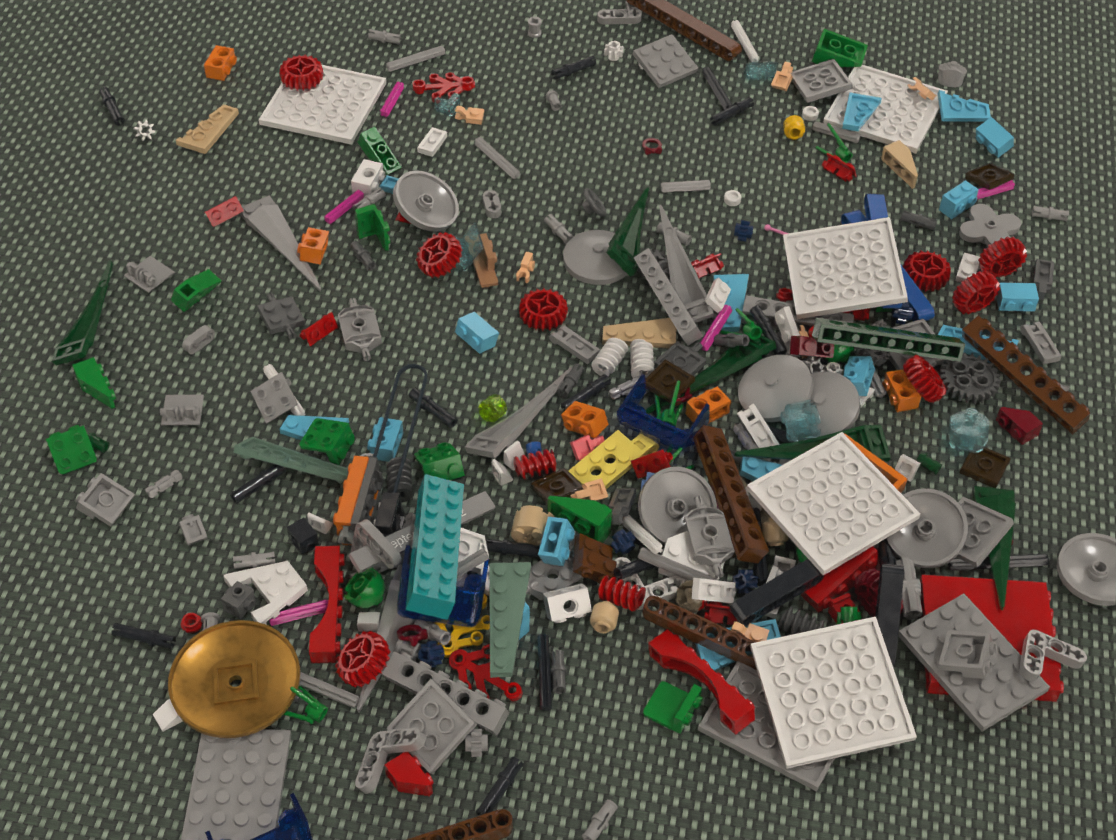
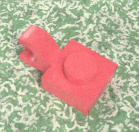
(584, 445)

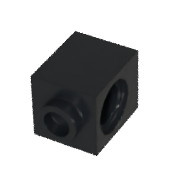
(302, 536)

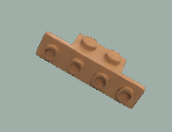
(485, 263)

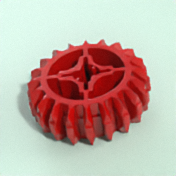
(301, 72)
(439, 255)
(1003, 257)
(927, 270)
(976, 292)
(543, 309)
(924, 378)
(362, 659)

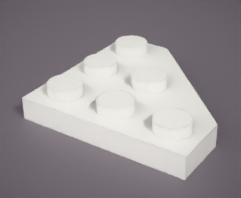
(680, 550)

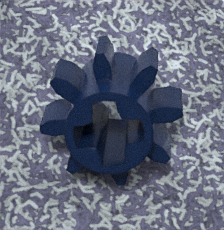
(743, 230)
(903, 314)
(623, 542)
(745, 581)
(431, 653)

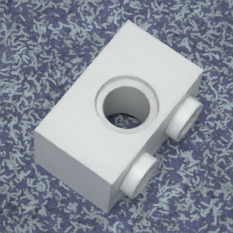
(368, 177)
(555, 601)

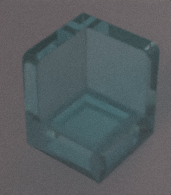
(447, 106)

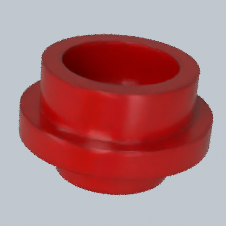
(784, 294)
(188, 619)

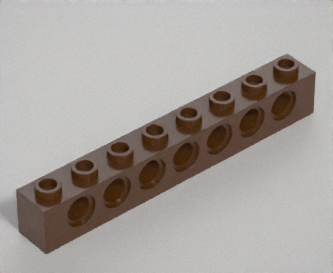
(1070, 421)
(730, 494)

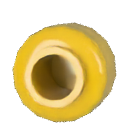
(794, 127)

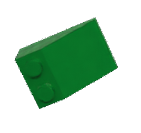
(844, 50)
(584, 515)

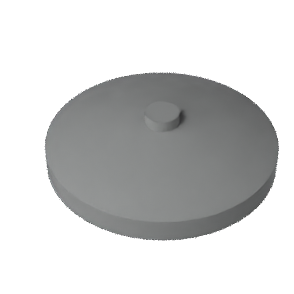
(425, 201)
(587, 258)
(774, 384)
(836, 402)
(669, 498)
(937, 533)
(1089, 568)

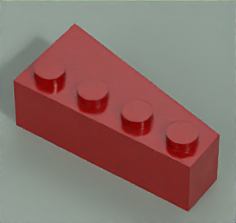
(840, 579)

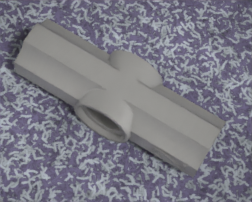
(911, 590)

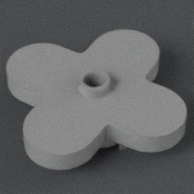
(987, 226)

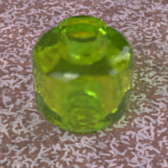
(492, 408)

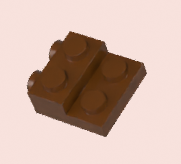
(592, 558)

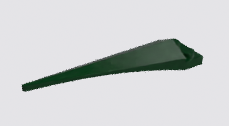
(626, 240)
(82, 334)
(728, 363)
(868, 436)
(1004, 503)

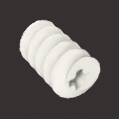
(609, 356)
(641, 358)

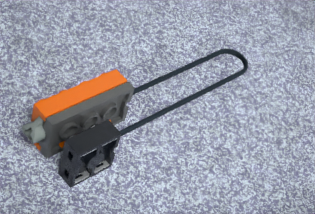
(365, 483)

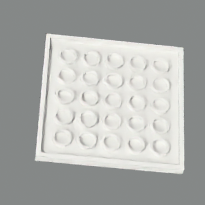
(328, 111)
(900, 115)
(844, 268)
(833, 502)
(832, 692)

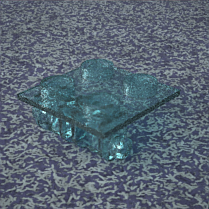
(471, 246)

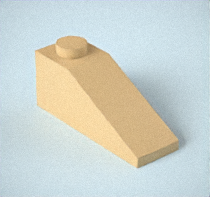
(900, 160)

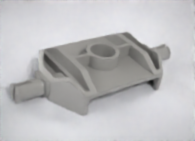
(359, 338)
(709, 549)
(540, 583)

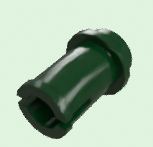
(98, 443)
(929, 463)

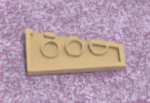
(209, 130)
(658, 332)

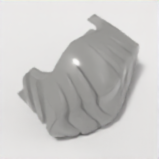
(951, 74)

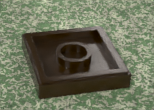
(989, 176)
(664, 379)
(985, 466)
(556, 484)

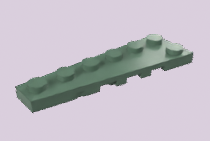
(282, 456)
(507, 603)

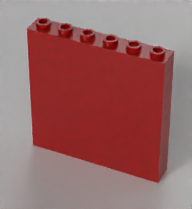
(1024, 610)

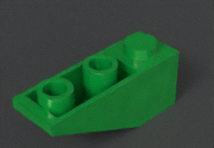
(378, 151)
(194, 289)
(92, 381)

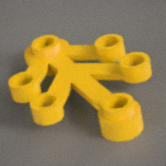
(459, 630)

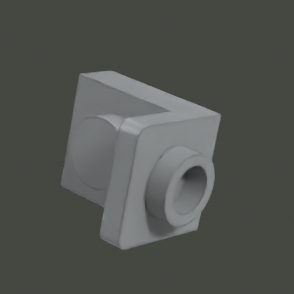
(192, 529)

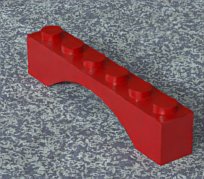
(324, 638)
(673, 654)

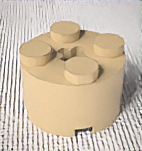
(529, 525)

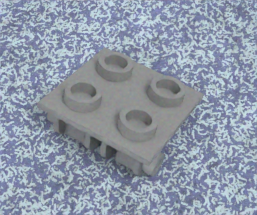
(148, 273)
(274, 397)
(182, 410)

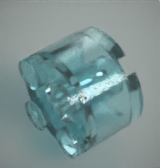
(801, 420)
(968, 431)

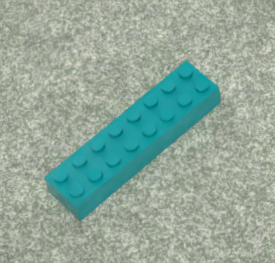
(435, 547)

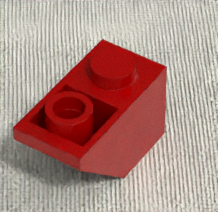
(407, 775)

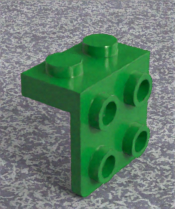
(370, 222)
(329, 437)
(71, 449)
(440, 461)
(673, 706)

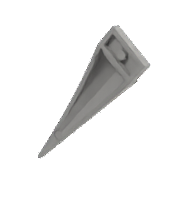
(270, 223)
(683, 274)
(504, 433)
(388, 627)

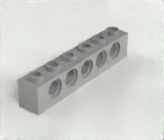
(668, 297)
(770, 307)
(400, 663)

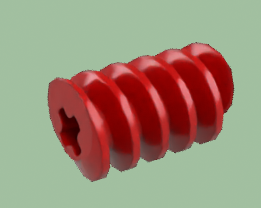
(535, 463)
(621, 594)

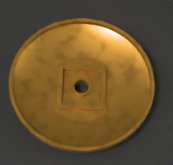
(229, 652)

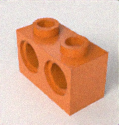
(220, 63)
(313, 245)
(900, 391)
(717, 400)
(584, 419)

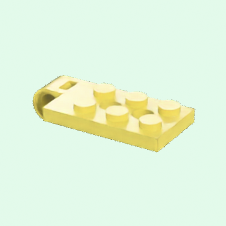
(615, 447)

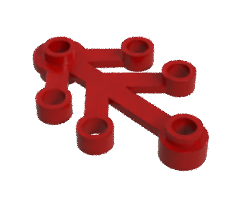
(465, 83)
(481, 672)

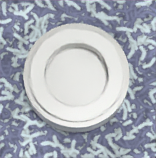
(810, 113)
(732, 198)

